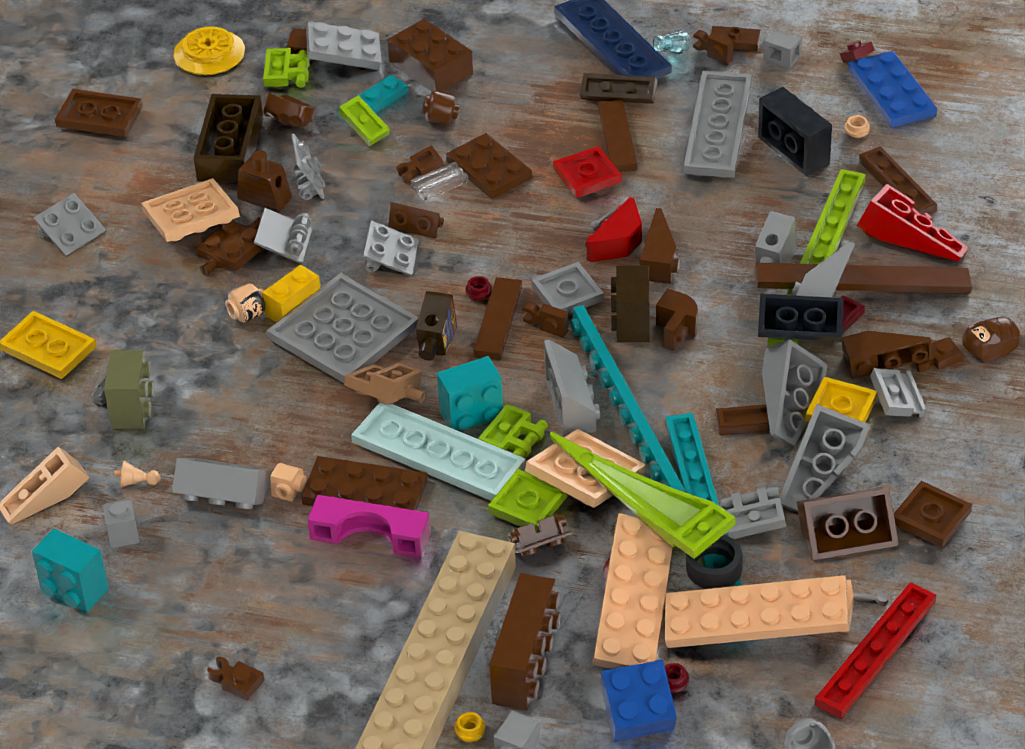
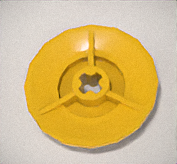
(209, 51)

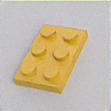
(47, 344)

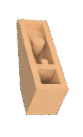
(46, 485)

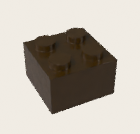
(631, 303)

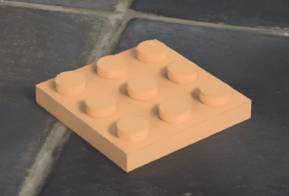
(190, 210)
(568, 476)

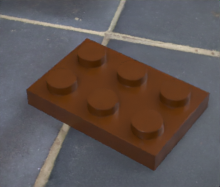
(99, 112)
(489, 165)

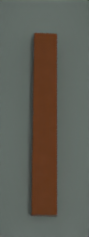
(871, 278)

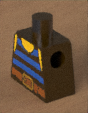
(432, 334)

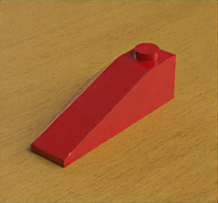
(895, 221)

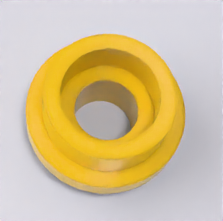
(467, 721)

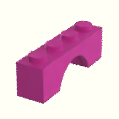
(337, 518)

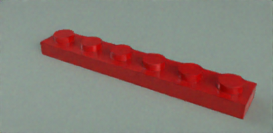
(875, 650)

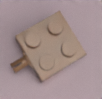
(387, 383)

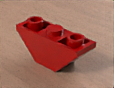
(617, 235)

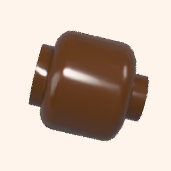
(440, 108)

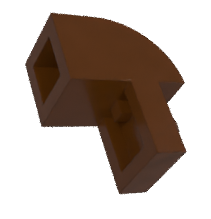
(679, 317)

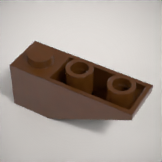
(883, 351)

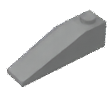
(790, 384)
(824, 453)

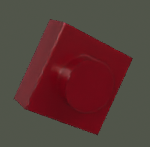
(856, 50)

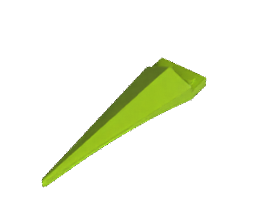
(673, 514)

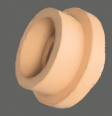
(857, 126)

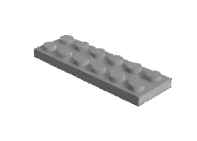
(717, 124)

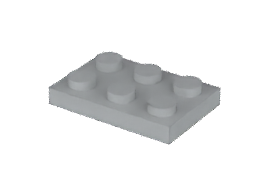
(343, 45)

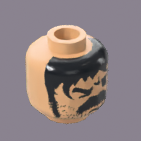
(245, 303)

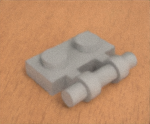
(755, 512)

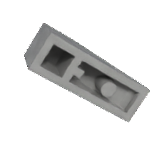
(825, 277)

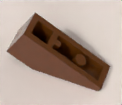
(660, 250)

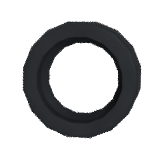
(721, 577)

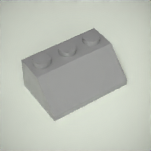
(569, 390)
(221, 482)

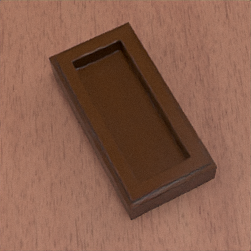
(742, 419)

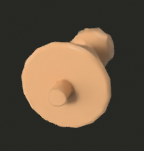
(133, 475)

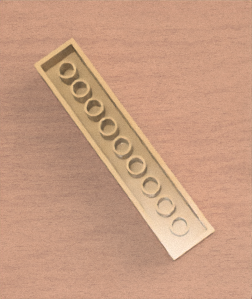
(441, 645)

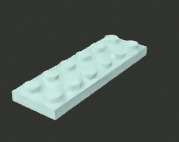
(437, 450)

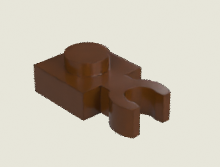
(717, 46)
(421, 163)
(548, 317)
(943, 355)
(237, 680)

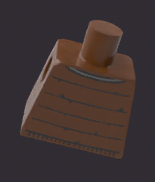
(263, 183)

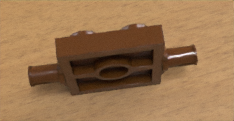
(229, 246)

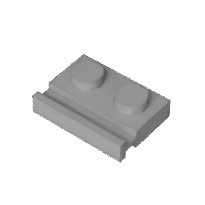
(897, 392)

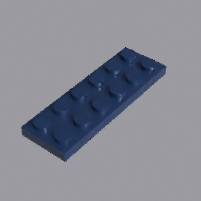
(612, 38)

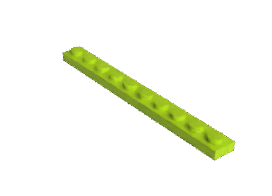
(831, 223)

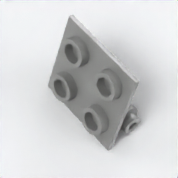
(307, 172)
(69, 224)
(284, 235)
(390, 249)

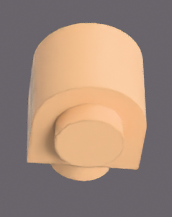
(287, 481)

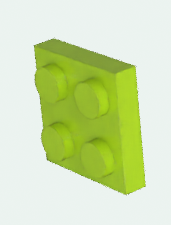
(526, 500)

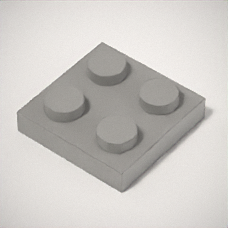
(568, 288)

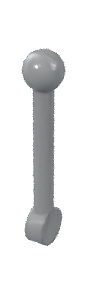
(596, 224)
(880, 598)

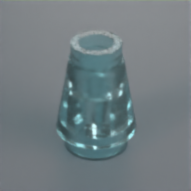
(672, 42)

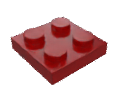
(587, 172)

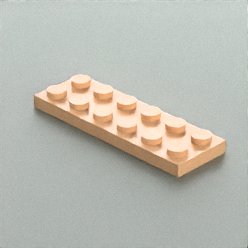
(632, 595)
(756, 611)

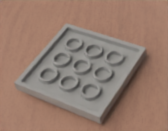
(343, 327)

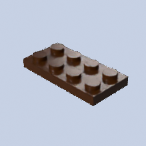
(364, 483)

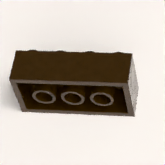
(228, 136)

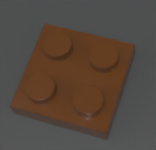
(932, 513)

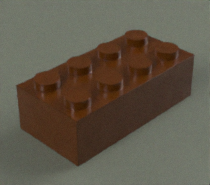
(524, 641)

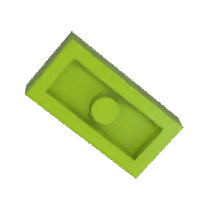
(364, 120)

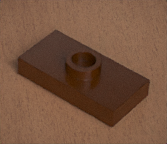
(742, 38)

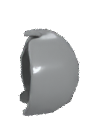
(808, 735)

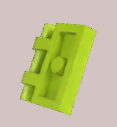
(278, 70)
(508, 426)

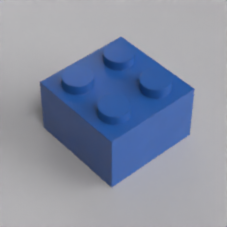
(638, 700)

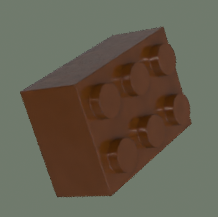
(430, 56)

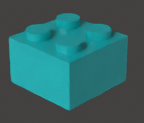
(470, 394)
(70, 570)

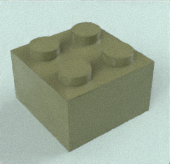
(128, 389)

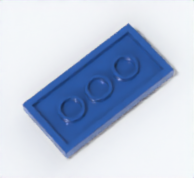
(892, 89)

